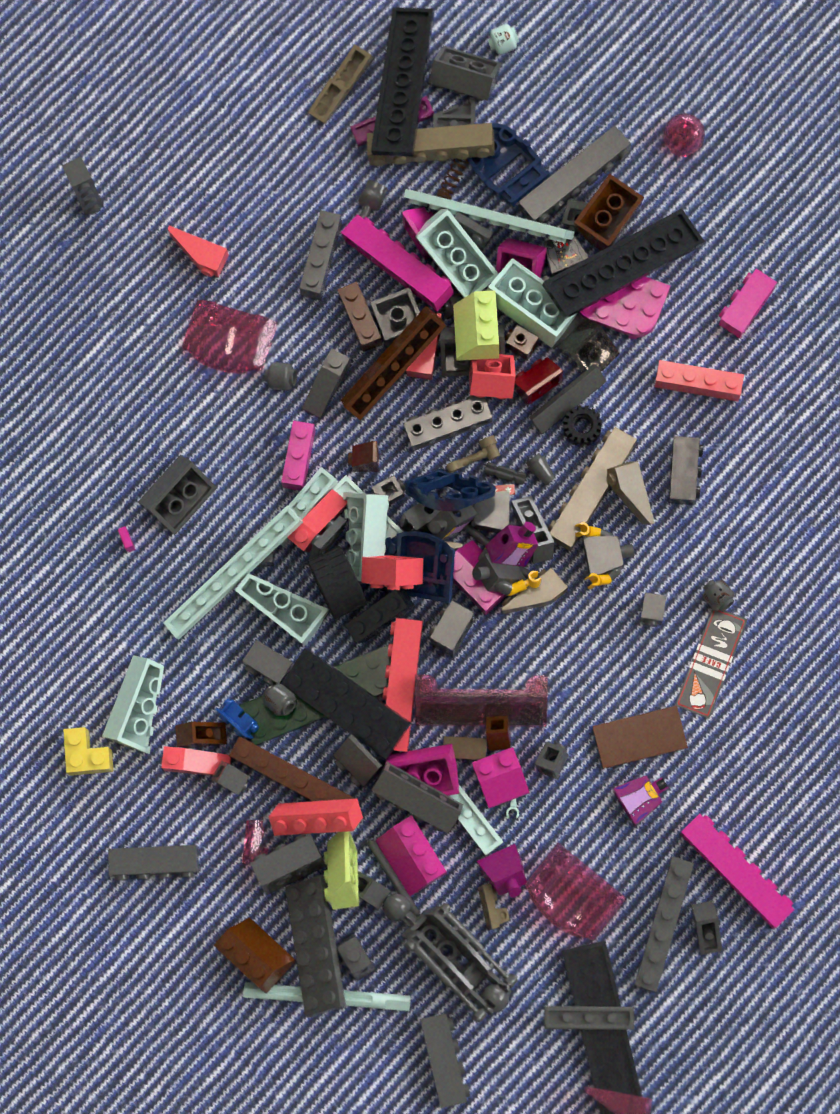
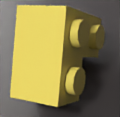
(81, 758)

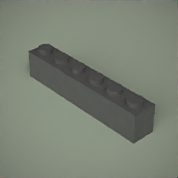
(575, 175)
(663, 924)

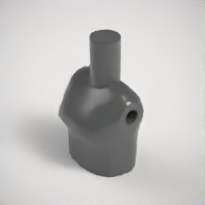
(372, 197)

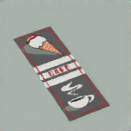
(711, 662)

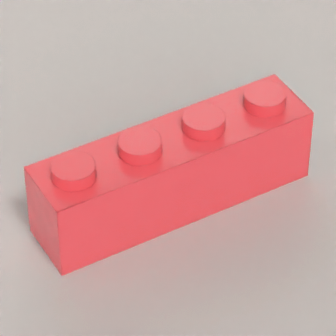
(699, 380)
(315, 817)

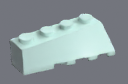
(366, 527)
(289, 611)
(135, 705)

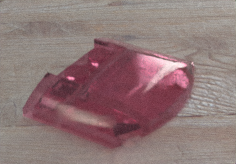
(228, 338)
(572, 894)

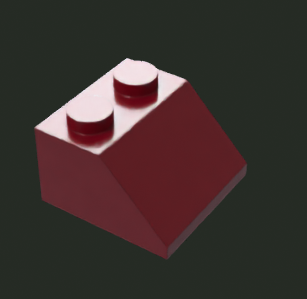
(538, 380)

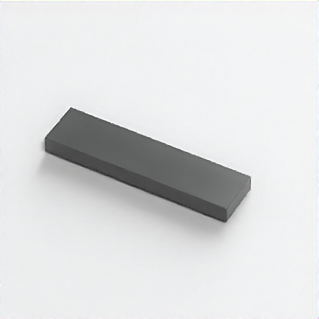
(567, 399)
(589, 1018)

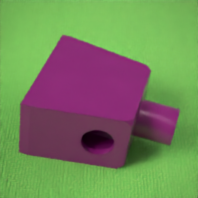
(504, 871)

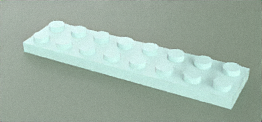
(494, 217)

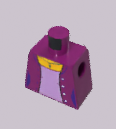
(513, 545)
(640, 797)

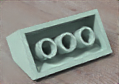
(456, 253)
(527, 303)

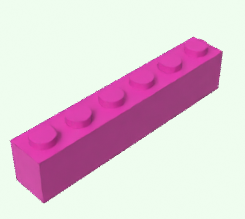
(397, 262)
(736, 871)

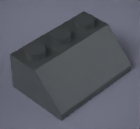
(464, 73)
(450, 366)
(177, 494)
(287, 863)

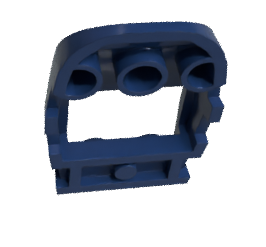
(507, 148)
(470, 489)

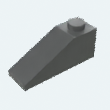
(327, 383)
(526, 510)

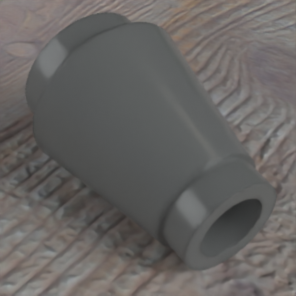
(540, 468)

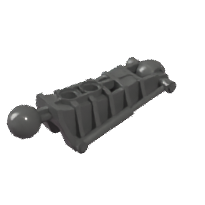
(457, 941)

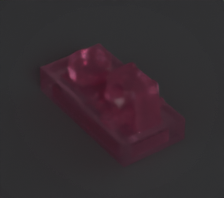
(253, 837)

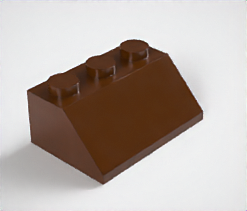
(608, 212)
(255, 954)

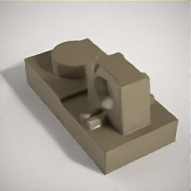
(492, 915)

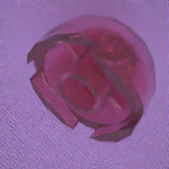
(684, 134)

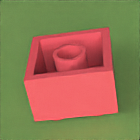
(492, 377)
(392, 571)

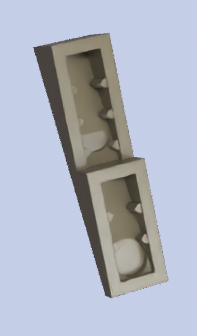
(341, 84)

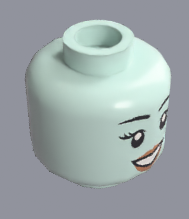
(503, 39)

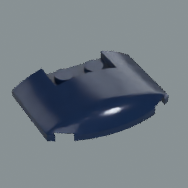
(437, 563)

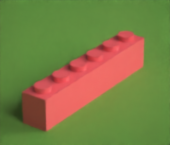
(402, 671)

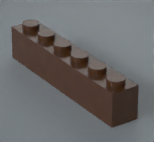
(393, 362)
(284, 772)

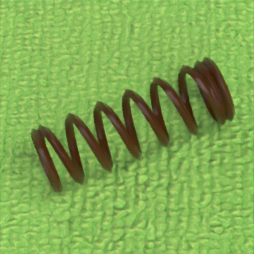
(440, 193)

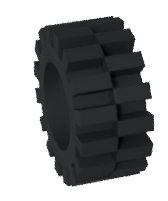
(582, 413)

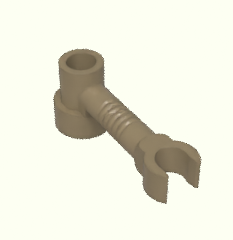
(488, 450)

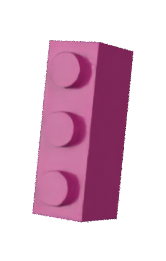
(747, 302)
(298, 455)

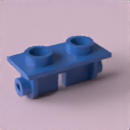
(243, 725)

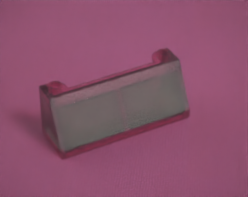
(472, 706)

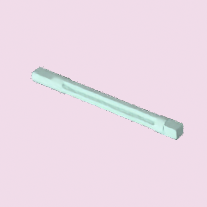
(352, 998)

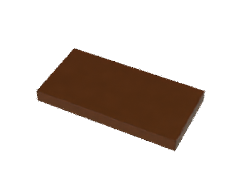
(639, 737)

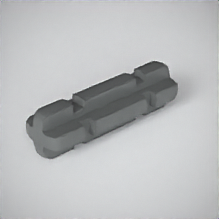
(505, 473)

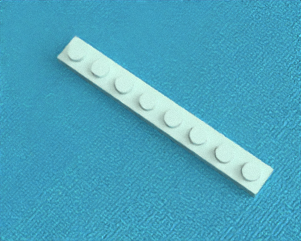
(233, 572)

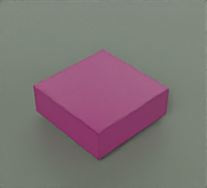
(126, 539)

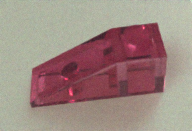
(620, 1103)

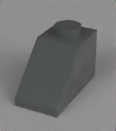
(371, 890)
(707, 927)

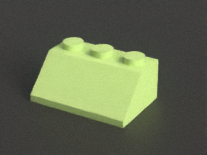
(476, 326)
(342, 871)

